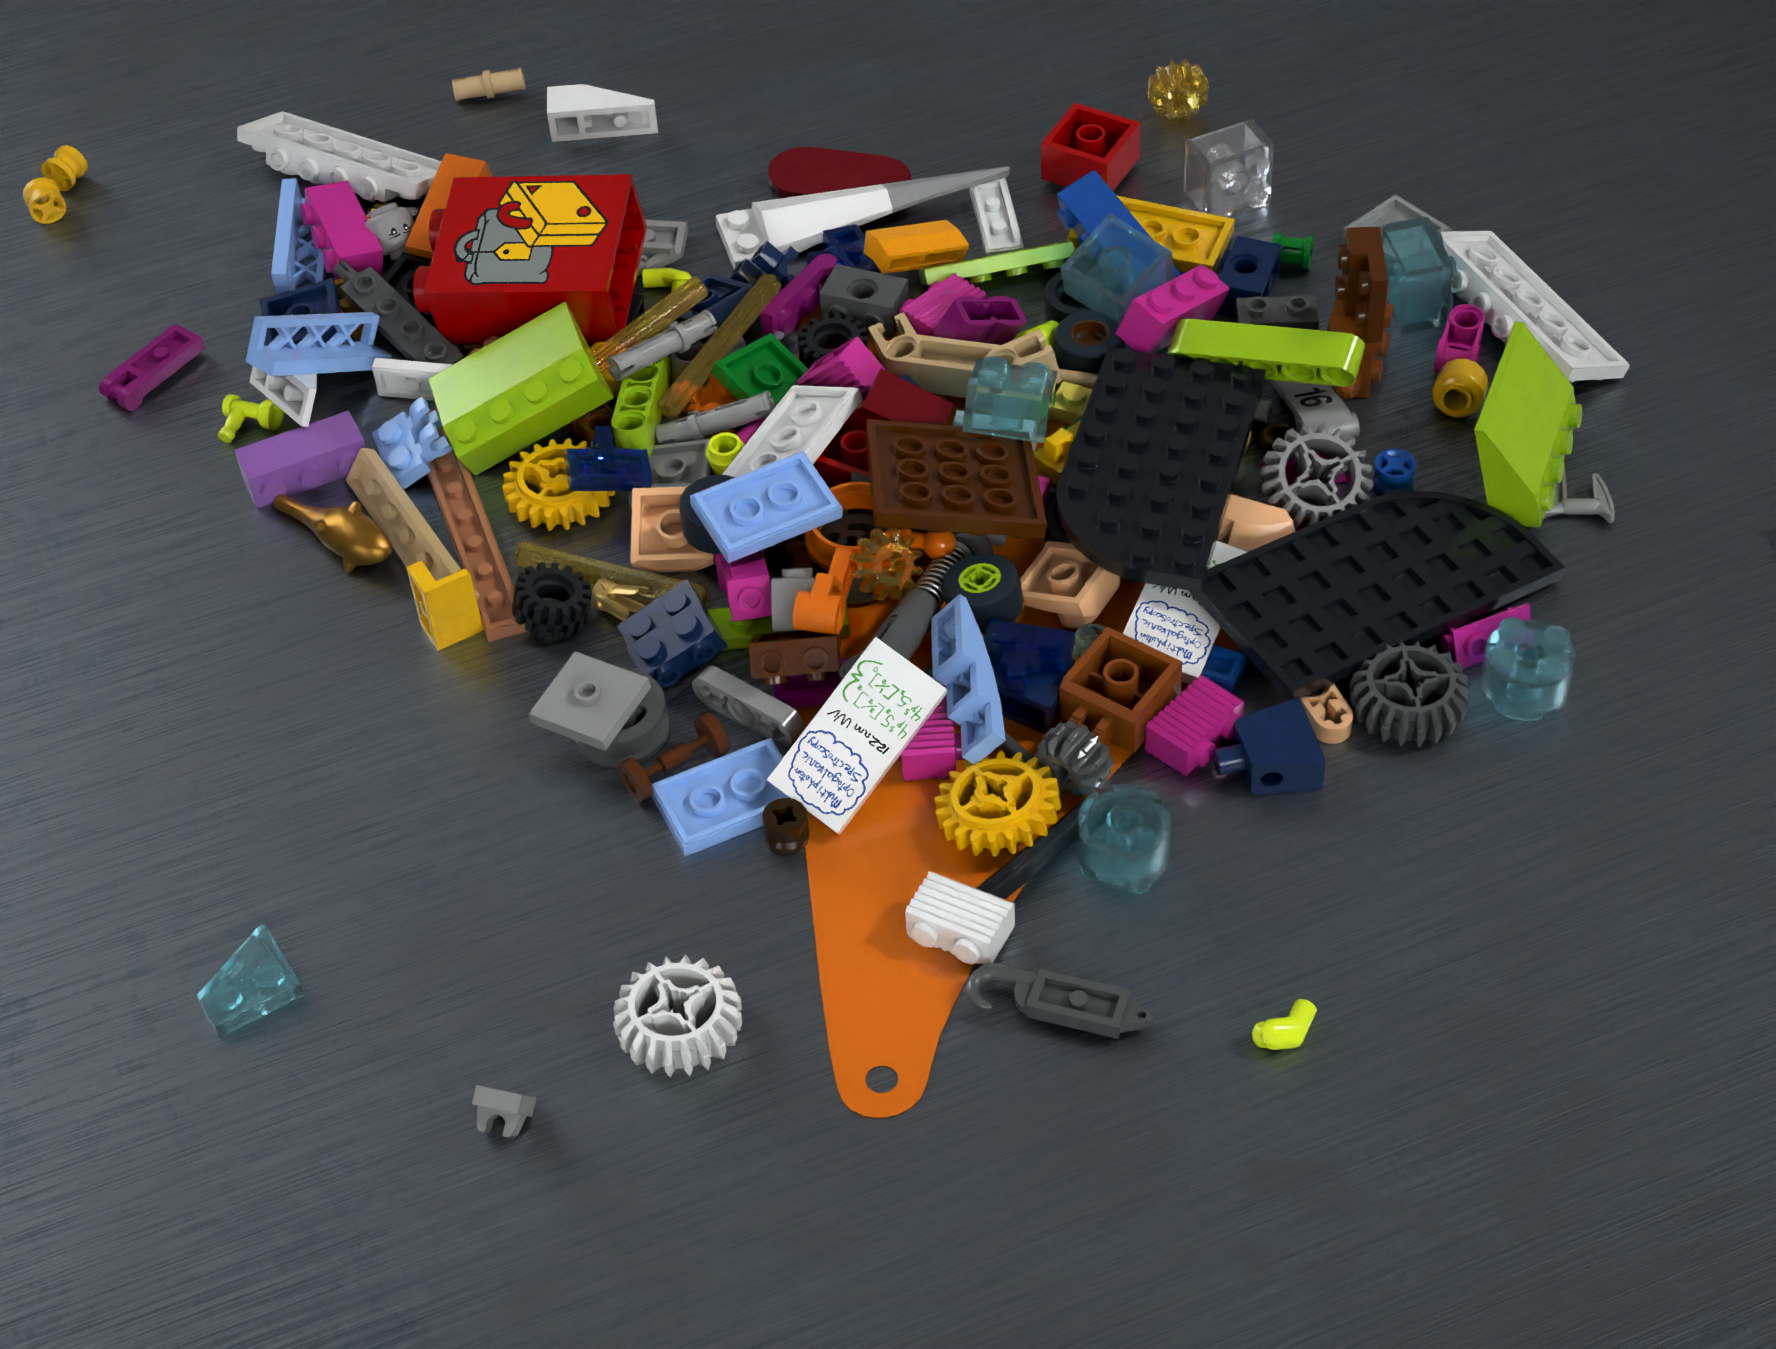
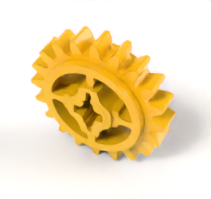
(554, 503)
(998, 803)

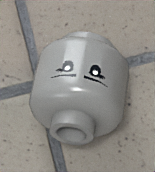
(391, 227)

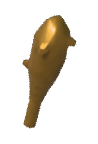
(342, 531)

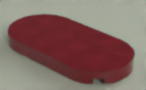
(825, 170)

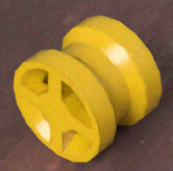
(65, 167)
(52, 204)

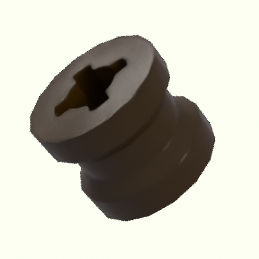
(793, 833)

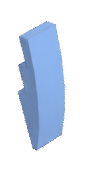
(966, 671)

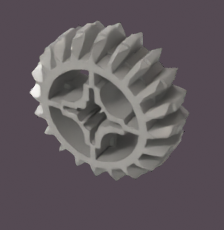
(1303, 450)

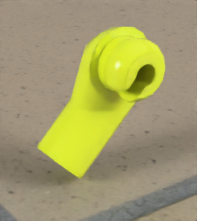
(664, 278)
(1285, 1031)

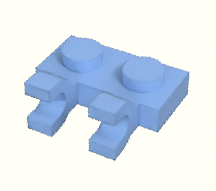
(408, 443)

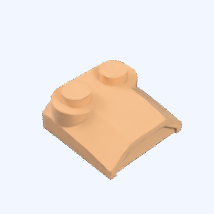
(658, 533)
(1068, 585)

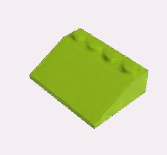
(518, 389)
(1526, 430)

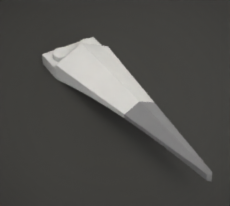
(803, 218)

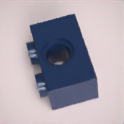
(1249, 271)

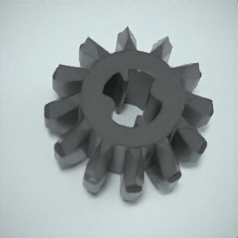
(1075, 758)

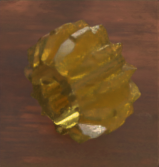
(1177, 89)
(893, 548)

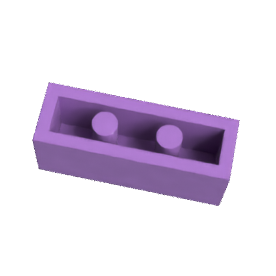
(300, 458)

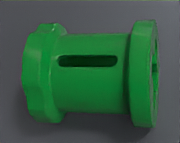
(1304, 245)

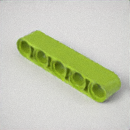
(1281, 351)
(637, 407)

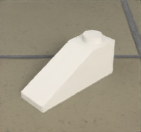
(596, 112)
(290, 393)

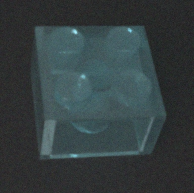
(1115, 268)
(1418, 274)
(1009, 399)

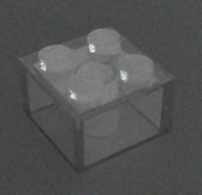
(1229, 170)

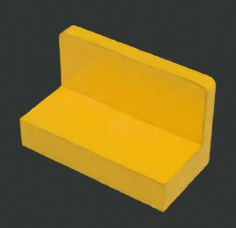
(445, 606)

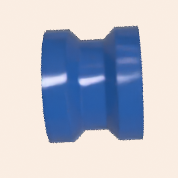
(1393, 472)

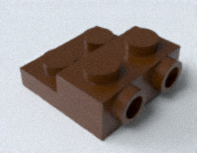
(1363, 280)
(794, 653)

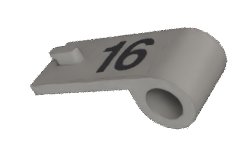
(1318, 405)

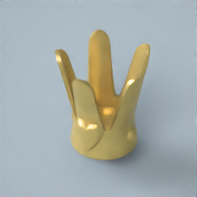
(610, 598)

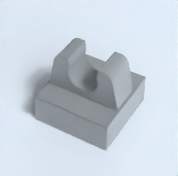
(509, 1105)

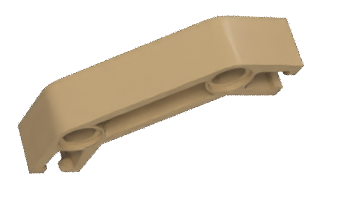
(947, 364)

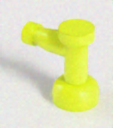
(236, 410)

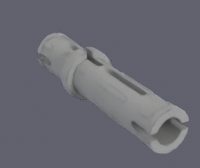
(675, 338)
(728, 416)

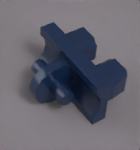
(770, 262)

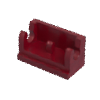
(904, 402)

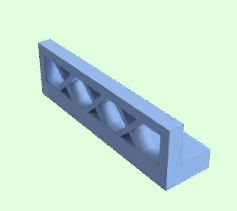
(289, 247)
(311, 353)

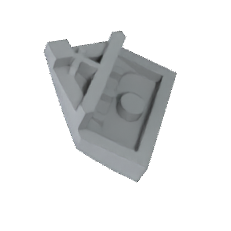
(663, 243)

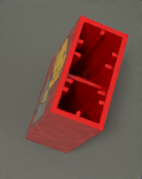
(526, 246)

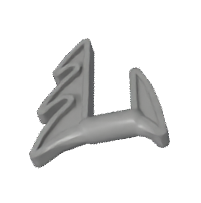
(1600, 504)

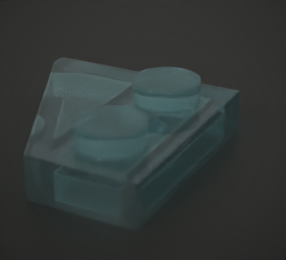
(249, 984)

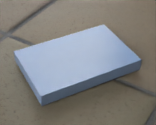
(766, 506)
(719, 797)

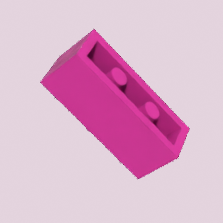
(340, 228)
(1154, 314)

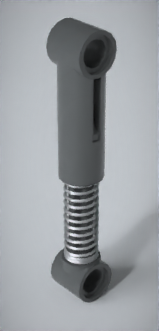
(912, 614)

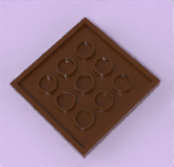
(952, 480)

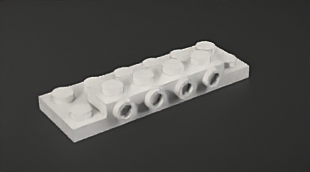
(335, 156)
(1512, 292)

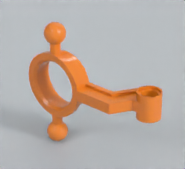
(824, 606)

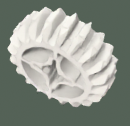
(670, 997)

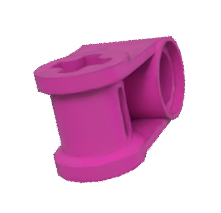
(1461, 336)

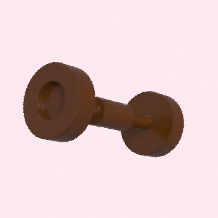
(710, 735)

